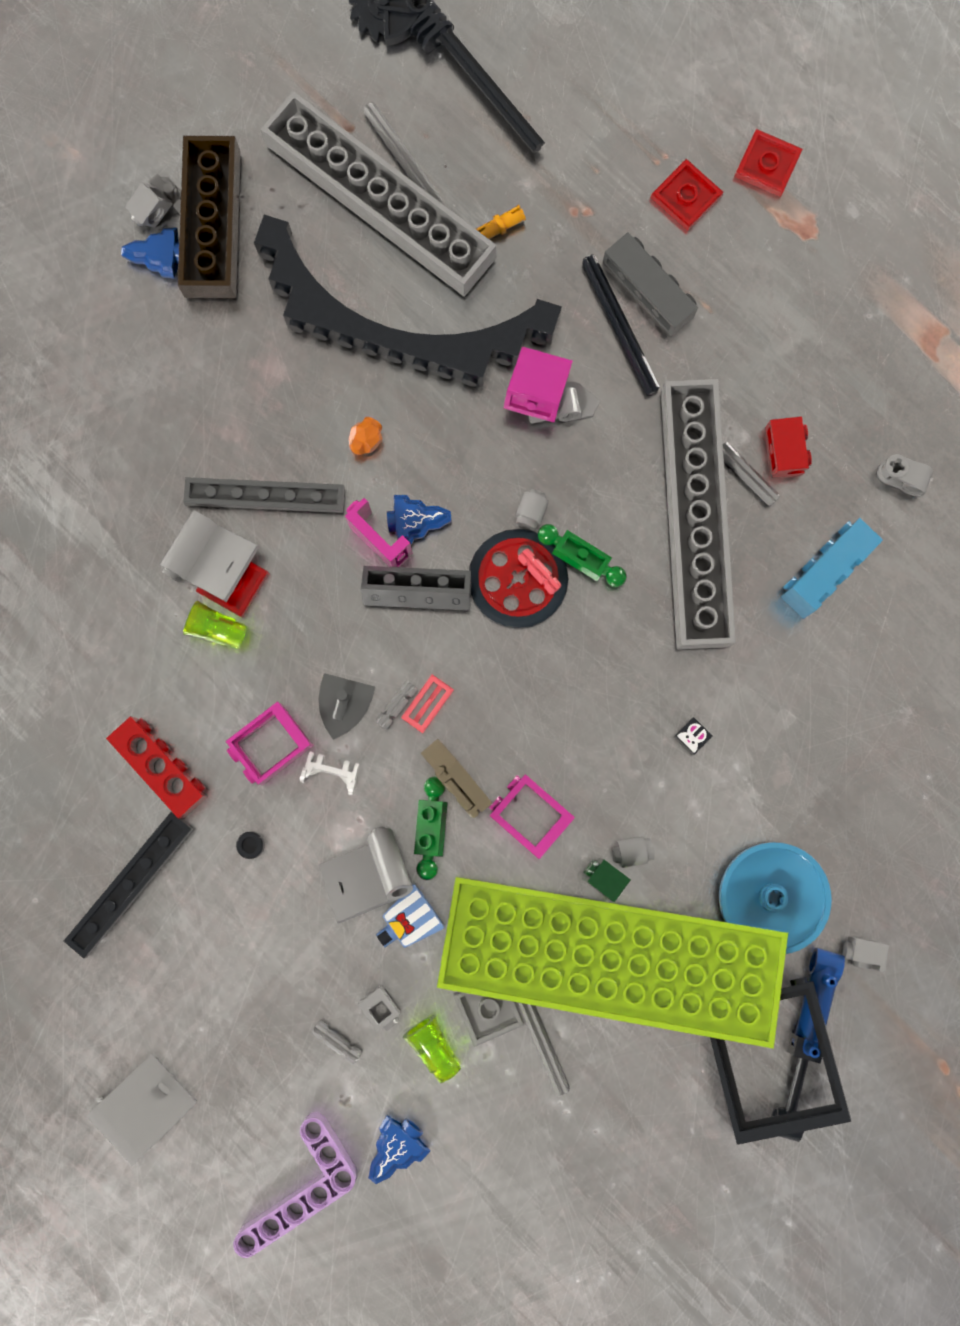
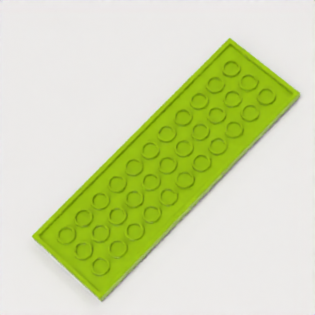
(614, 961)

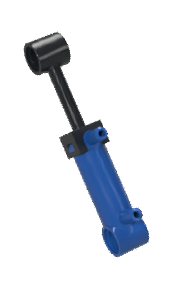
(825, 971)

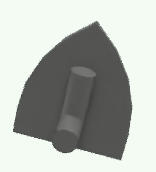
(343, 703)

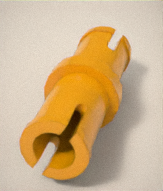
(502, 223)

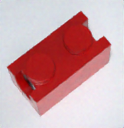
(788, 446)

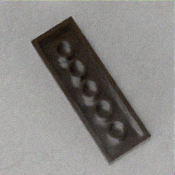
(209, 217)

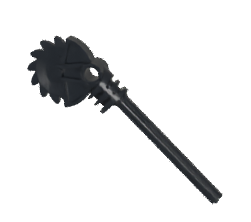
(401, 19)

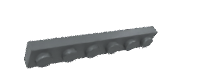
(264, 495)

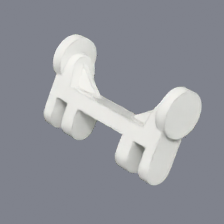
(312, 768)

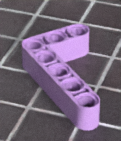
(304, 1196)

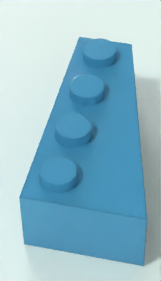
(831, 568)

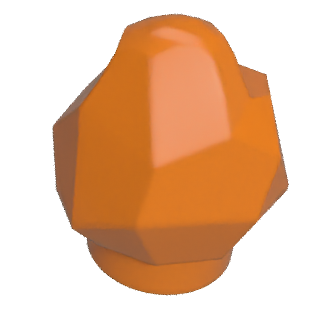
(365, 436)

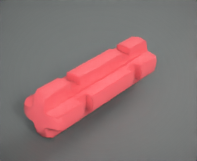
(539, 571)

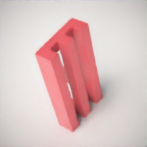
(414, 722)

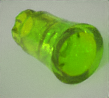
(214, 626)
(433, 1049)

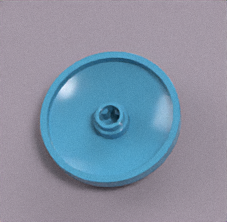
(777, 891)

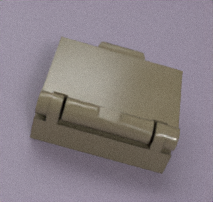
(456, 779)

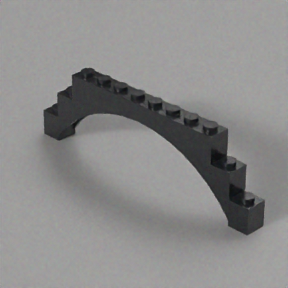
(450, 355)

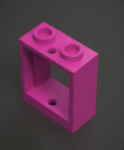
(237, 752)
(551, 835)

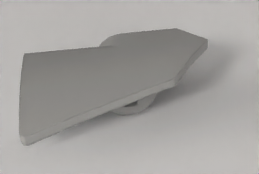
(574, 404)

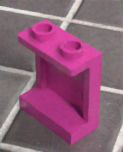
(537, 384)
(391, 555)

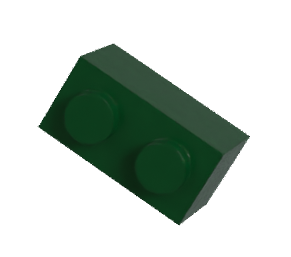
(605, 878)

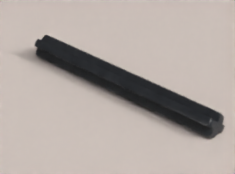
(620, 324)

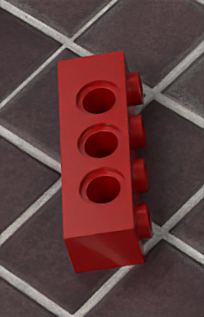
(125, 740)

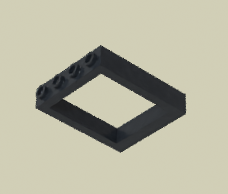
(794, 1121)

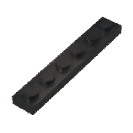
(128, 885)

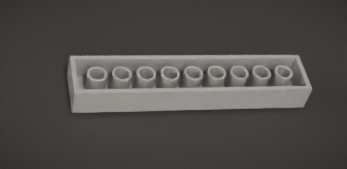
(379, 193)
(697, 514)

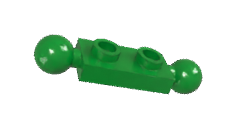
(582, 555)
(430, 828)

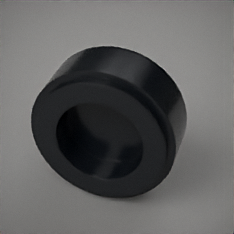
(250, 845)

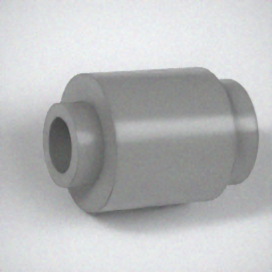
(531, 509)
(633, 852)

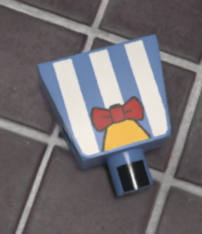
(410, 920)

